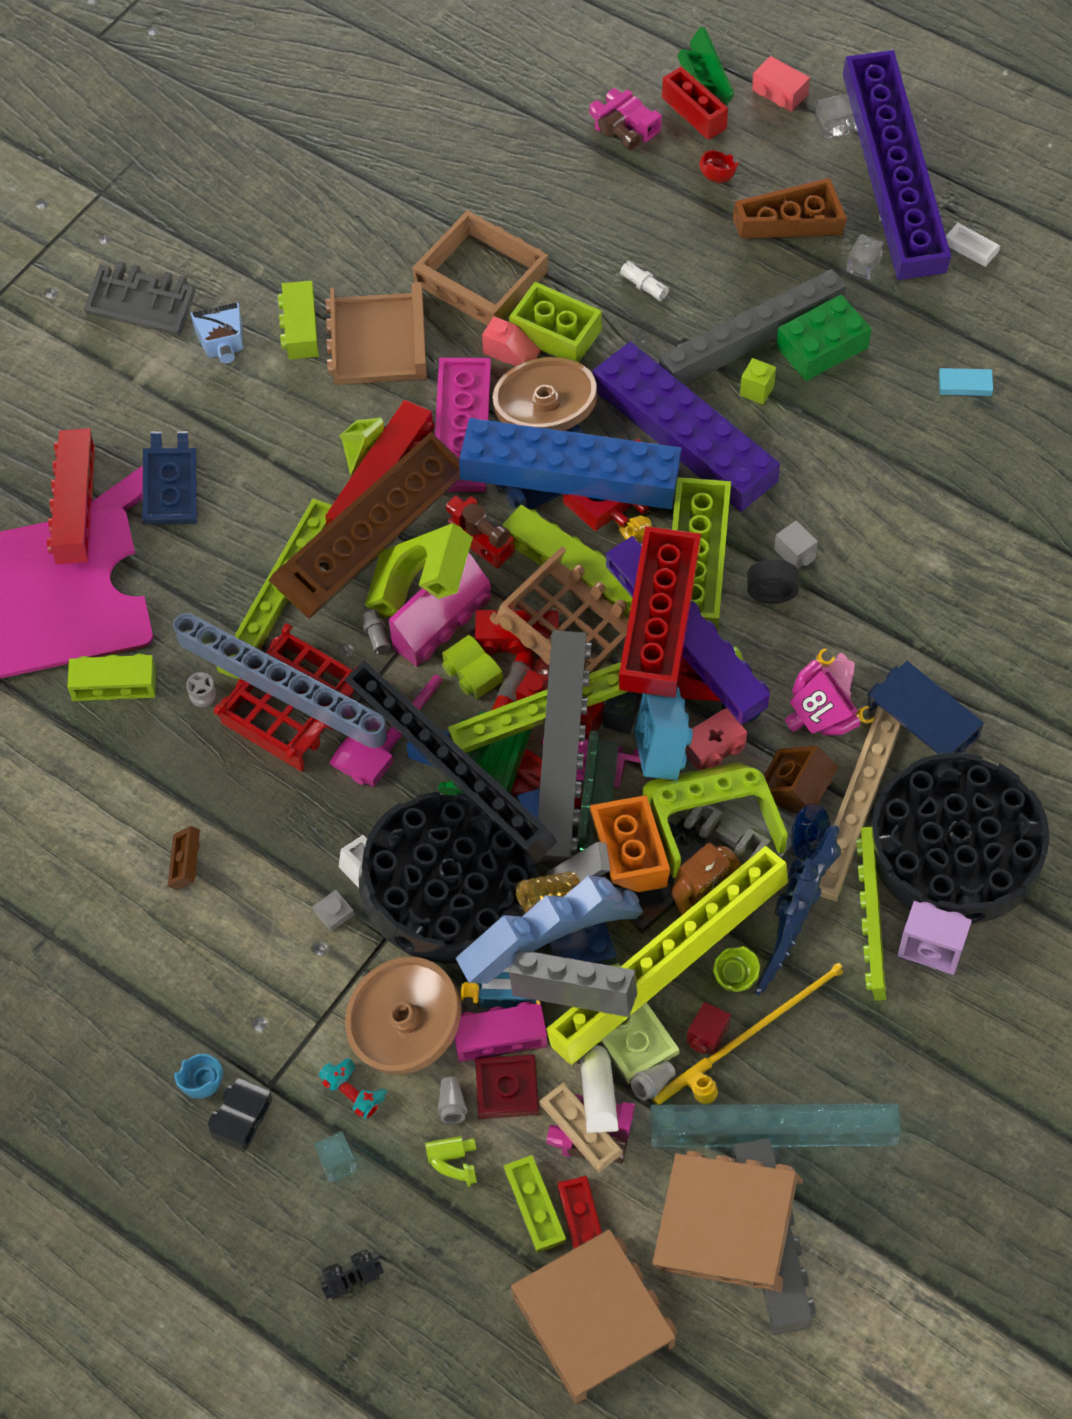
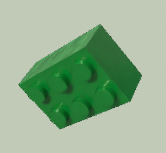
(823, 337)

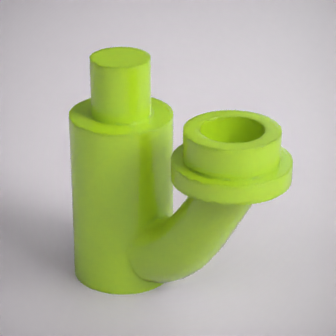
(448, 1149)

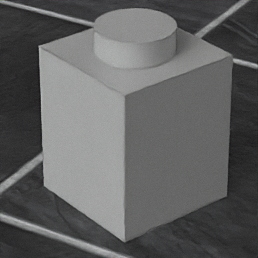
(796, 545)

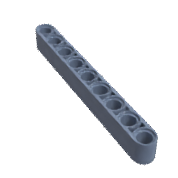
(285, 690)

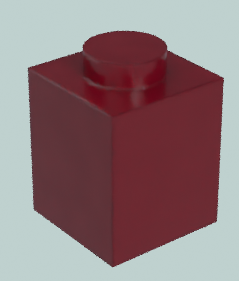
(708, 1029)

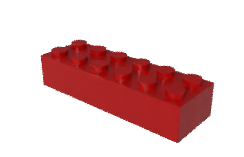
(659, 612)

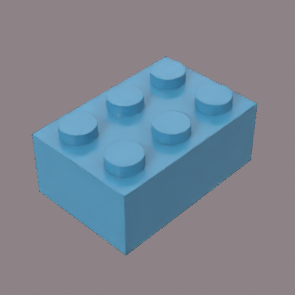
(662, 735)

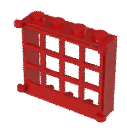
(309, 733)

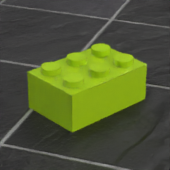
(557, 322)

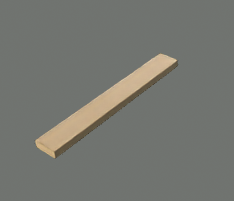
(860, 798)

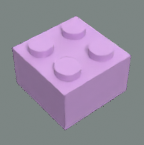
(934, 937)

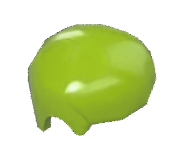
(736, 969)

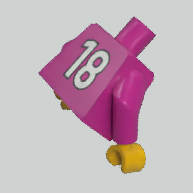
(822, 702)

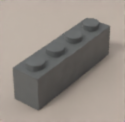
(573, 983)

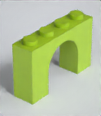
(439, 552)

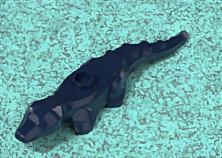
(797, 900)

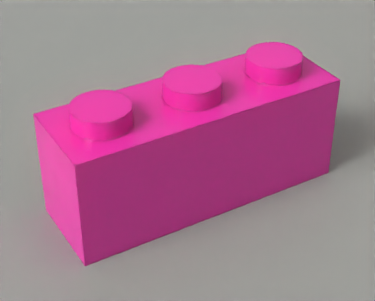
(500, 1032)

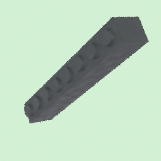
(748, 330)
(562, 739)

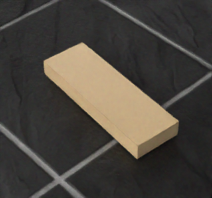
(570, 1117)

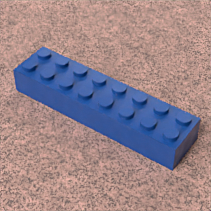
(570, 463)

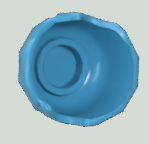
(199, 1076)

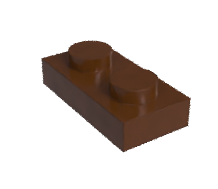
(183, 858)

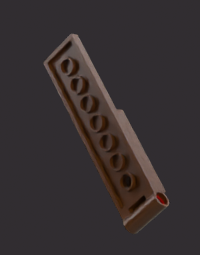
(367, 526)

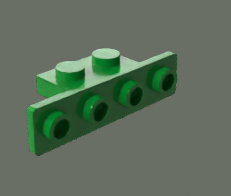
(706, 66)

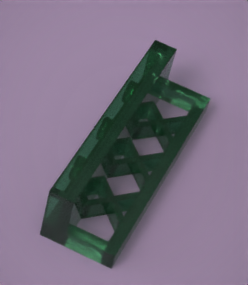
(597, 786)

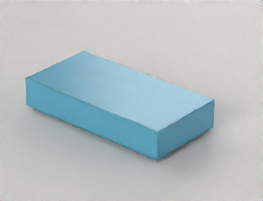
(965, 382)

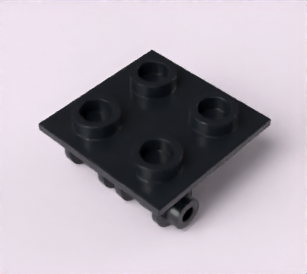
(363, 1261)

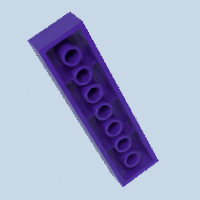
(682, 419)

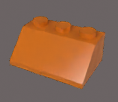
(632, 843)

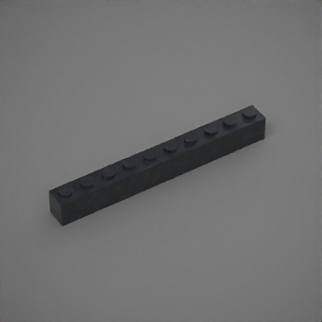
(451, 761)

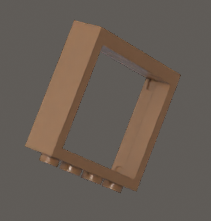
(463, 298)

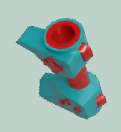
(336, 1077)

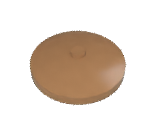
(545, 394)
(403, 1015)

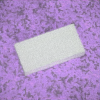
(972, 244)

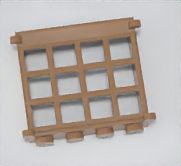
(589, 596)

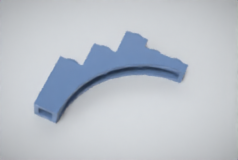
(552, 917)

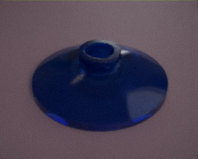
(808, 830)

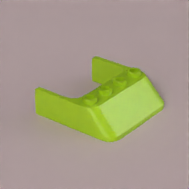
(710, 787)

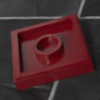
(506, 1086)

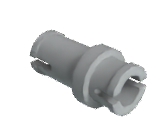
(374, 627)

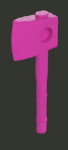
(370, 764)

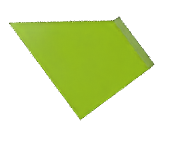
(359, 440)

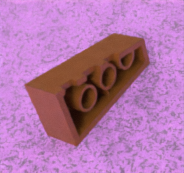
(791, 212)

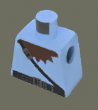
(219, 331)

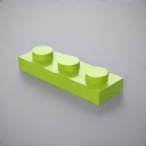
(534, 1204)

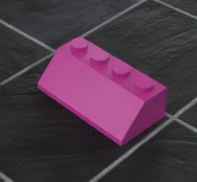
(431, 621)

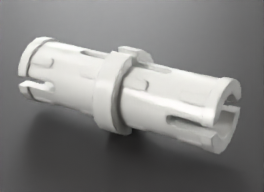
(644, 281)

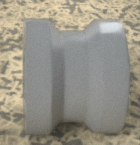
(199, 682)

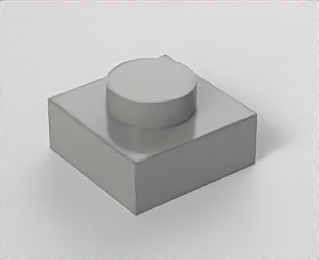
(333, 910)

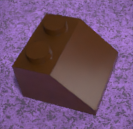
(799, 776)

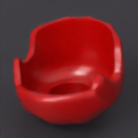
(718, 166)

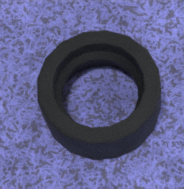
(761, 578)

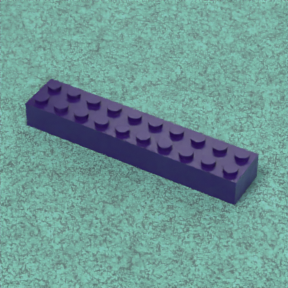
(896, 165)

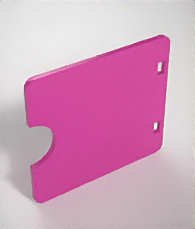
(66, 608)

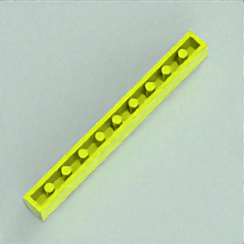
(676, 949)

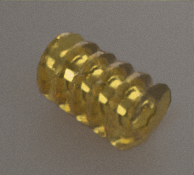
(533, 890)

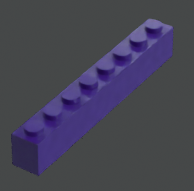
(703, 647)

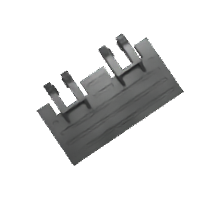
(139, 300)

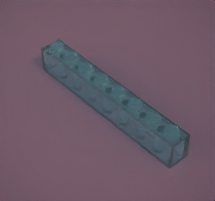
(780, 1122)

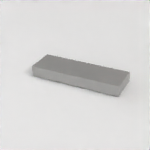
(589, 862)

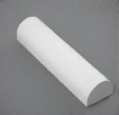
(598, 1091)

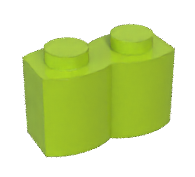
(472, 667)

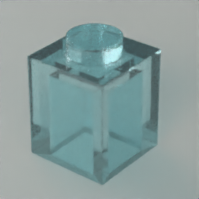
(335, 1157)

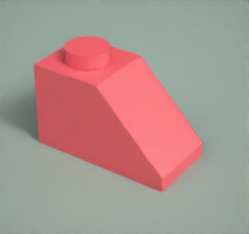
(508, 343)

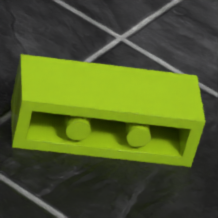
(298, 320)
(112, 677)

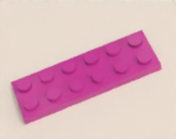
(461, 395)

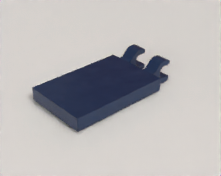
(169, 482)

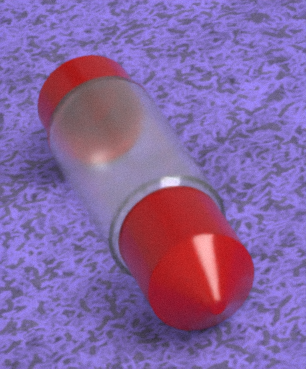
(507, 693)

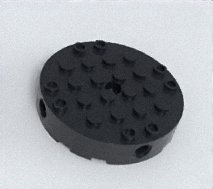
(953, 799)
(407, 869)

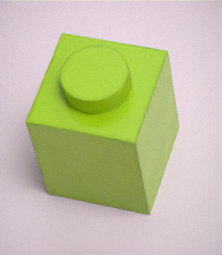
(757, 381)

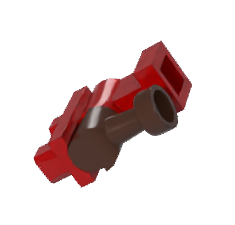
(488, 541)

